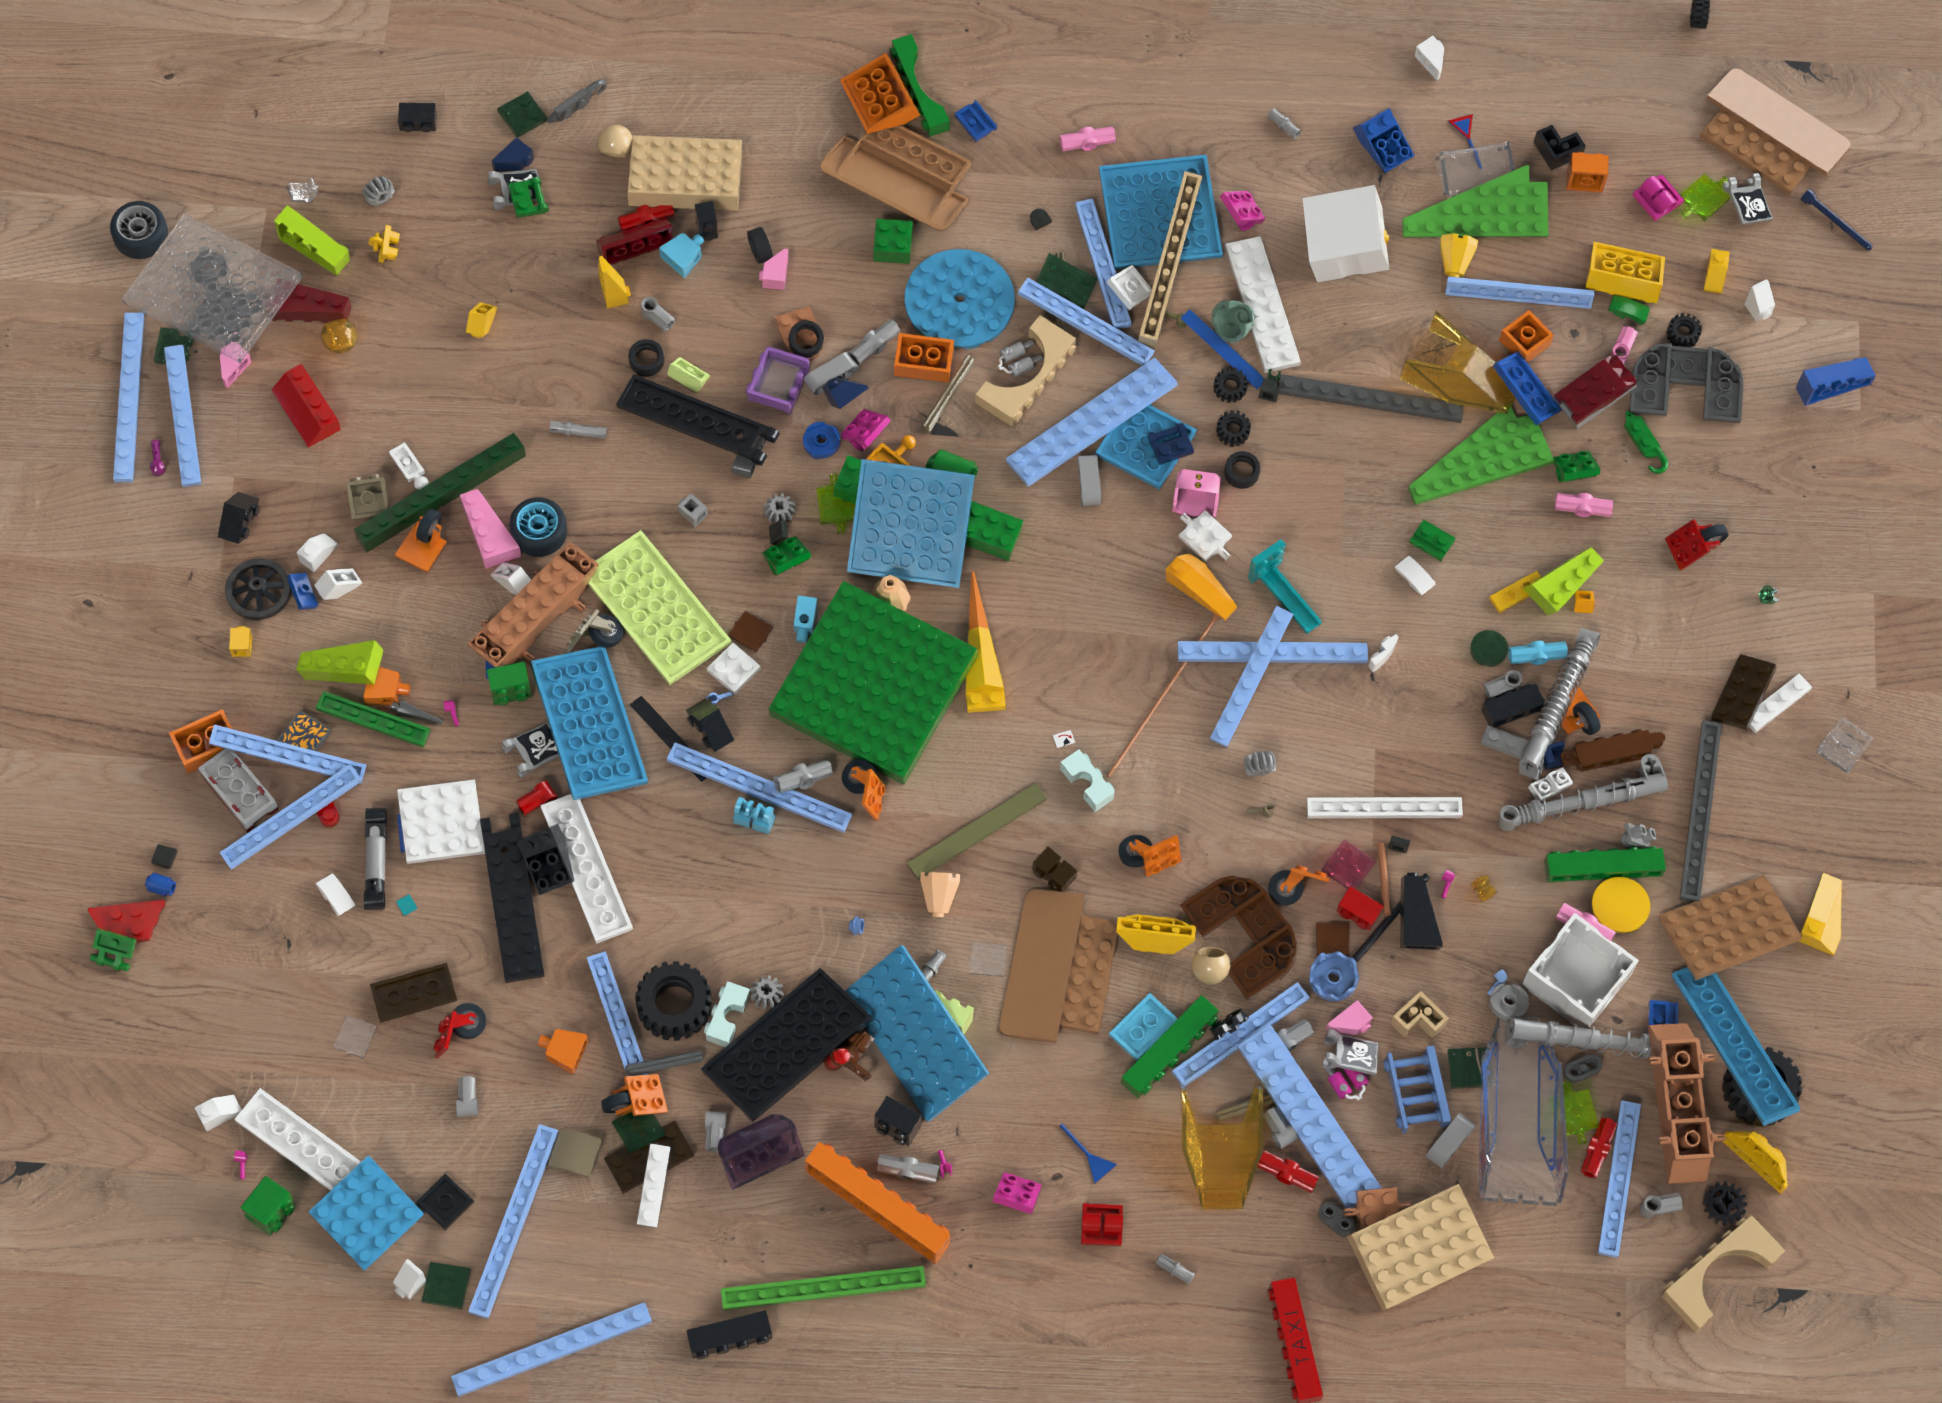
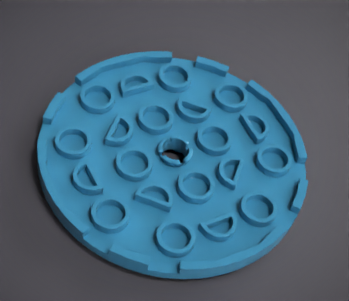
(964, 273)

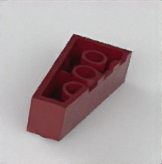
(313, 305)

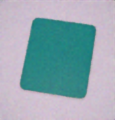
(406, 905)

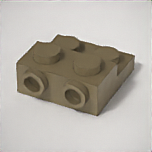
(367, 496)

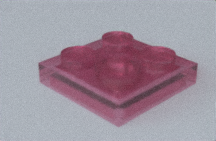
(1348, 865)

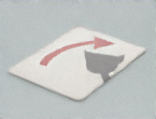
(1063, 739)

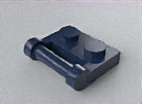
(1171, 449)

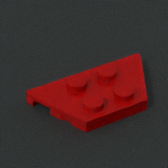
(130, 919)

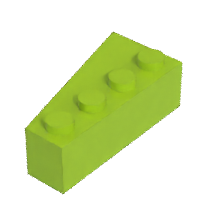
(311, 241)
(342, 663)

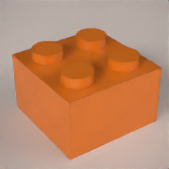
(1587, 172)
(1527, 336)

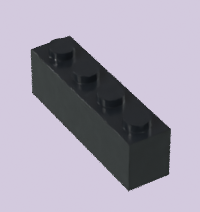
(729, 1334)

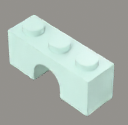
(1079, 767)
(732, 999)

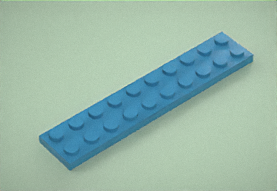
(1737, 1046)

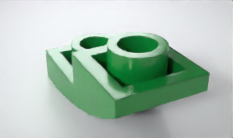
(1627, 307)

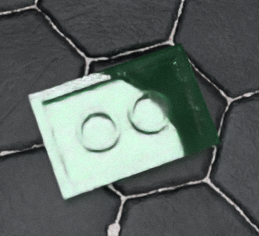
(1066, 280)

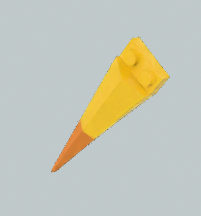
(984, 679)

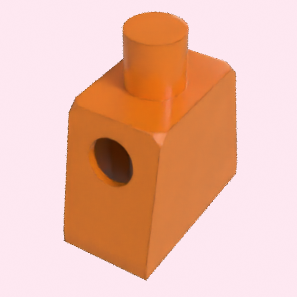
(385, 689)
(564, 1048)

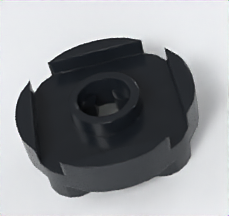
(1228, 1024)

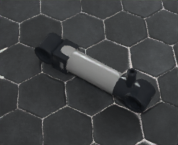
(375, 858)

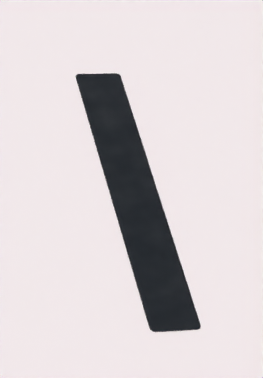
(659, 725)

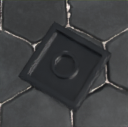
(445, 1202)

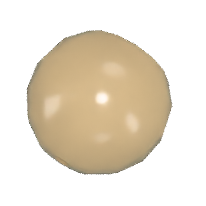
(615, 141)
(1210, 965)

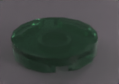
(1489, 648)

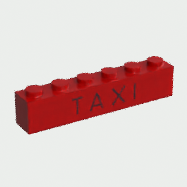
(1295, 1341)

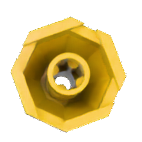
(1457, 253)

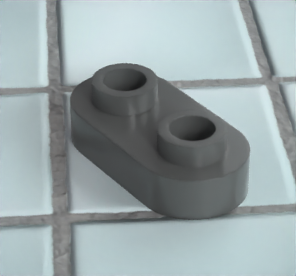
(1581, 1068)
(1334, 1221)

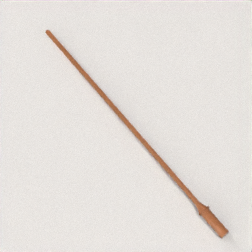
(1214, 618)

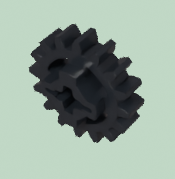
(1718, 1209)

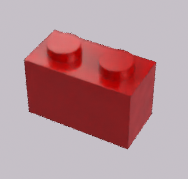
(1359, 909)

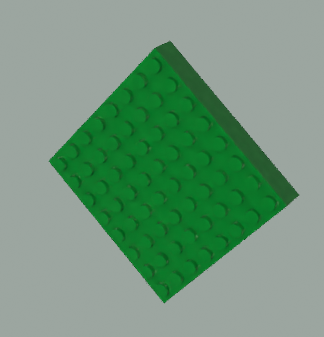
(873, 682)

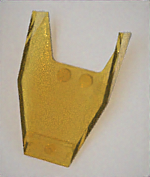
(1467, 376)
(1222, 1155)

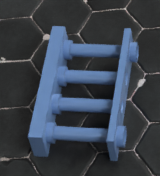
(1432, 1077)

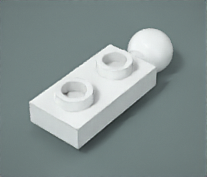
(409, 465)

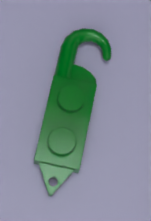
(1645, 441)

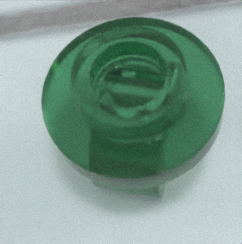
(1767, 595)

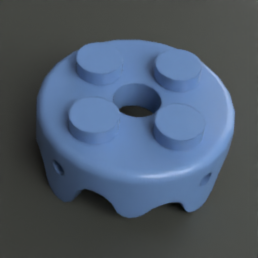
(1336, 964)

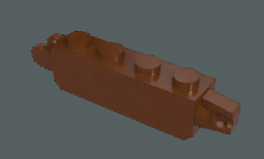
(1612, 751)

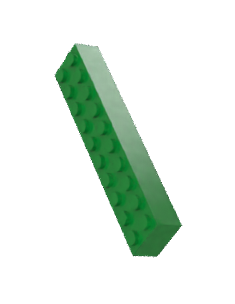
(987, 528)

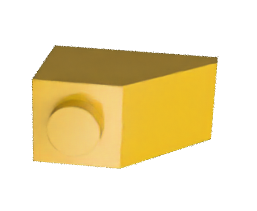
(1716, 271)
(480, 319)

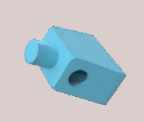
(682, 253)
(805, 612)

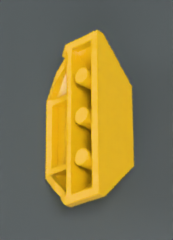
(1155, 933)
(1759, 1156)

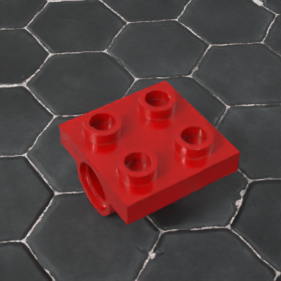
(1102, 1224)

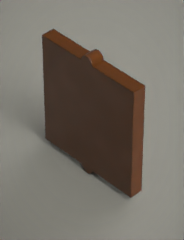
(750, 631)
(1332, 938)

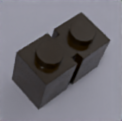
(1049, 868)

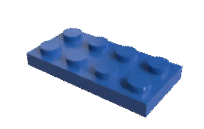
(1527, 388)

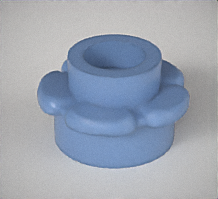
(856, 925)

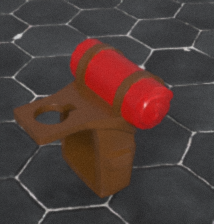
(850, 1055)

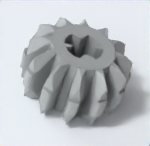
(378, 191)
(779, 503)
(1259, 763)
(773, 995)

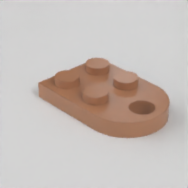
(804, 338)

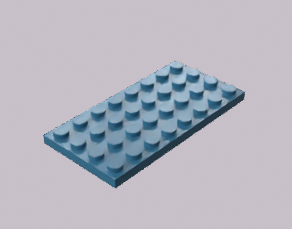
(588, 723)
(917, 1034)

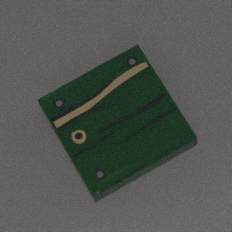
(1465, 1067)

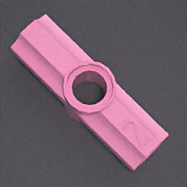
(1087, 138)
(1624, 342)
(1583, 505)
(1567, 912)

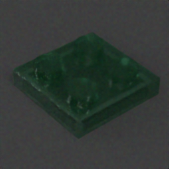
(522, 114)
(637, 1130)
(446, 1285)

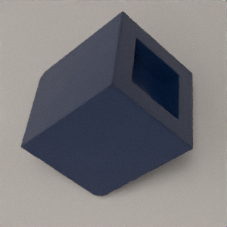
(1552, 755)

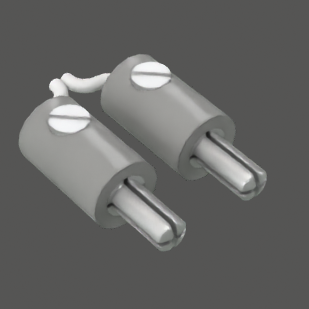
(1021, 366)

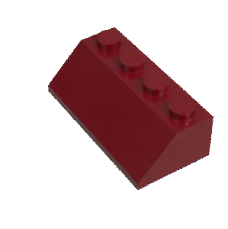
(635, 241)

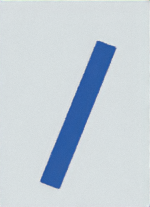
(1222, 348)

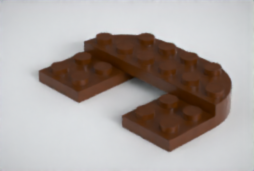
(1260, 919)

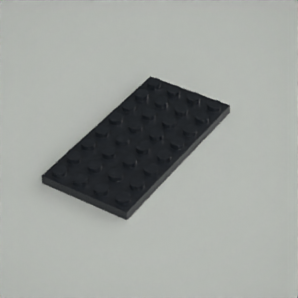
(786, 1044)

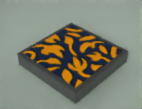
(305, 732)

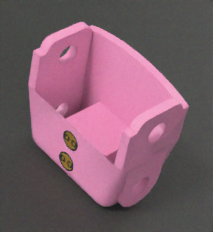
(1196, 493)

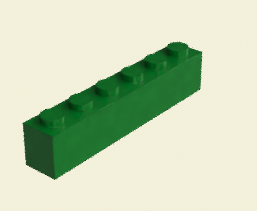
(1604, 864)
(1170, 1046)

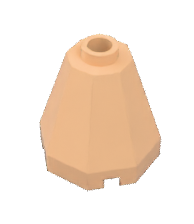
(892, 591)
(939, 891)

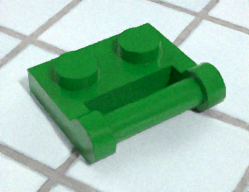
(522, 200)

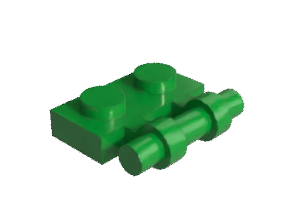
(115, 944)

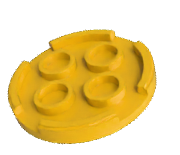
(1621, 904)

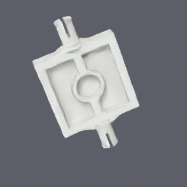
(1205, 536)

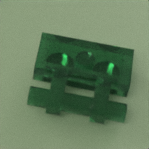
(171, 337)

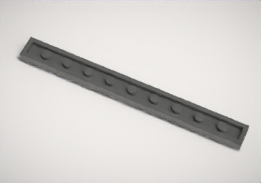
(1370, 398)
(1700, 811)

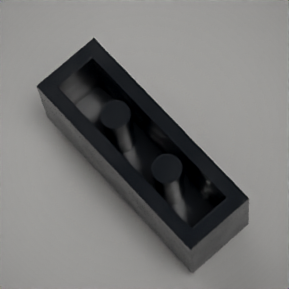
(1513, 705)

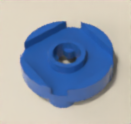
(825, 431)

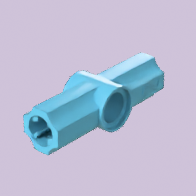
(1537, 652)

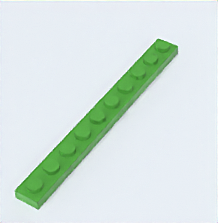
(823, 1287)

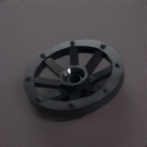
(257, 592)

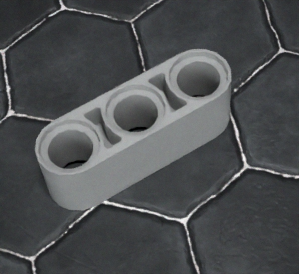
(841, 367)
(1089, 480)
(1450, 1140)

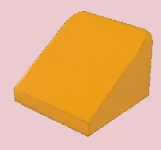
(1583, 601)

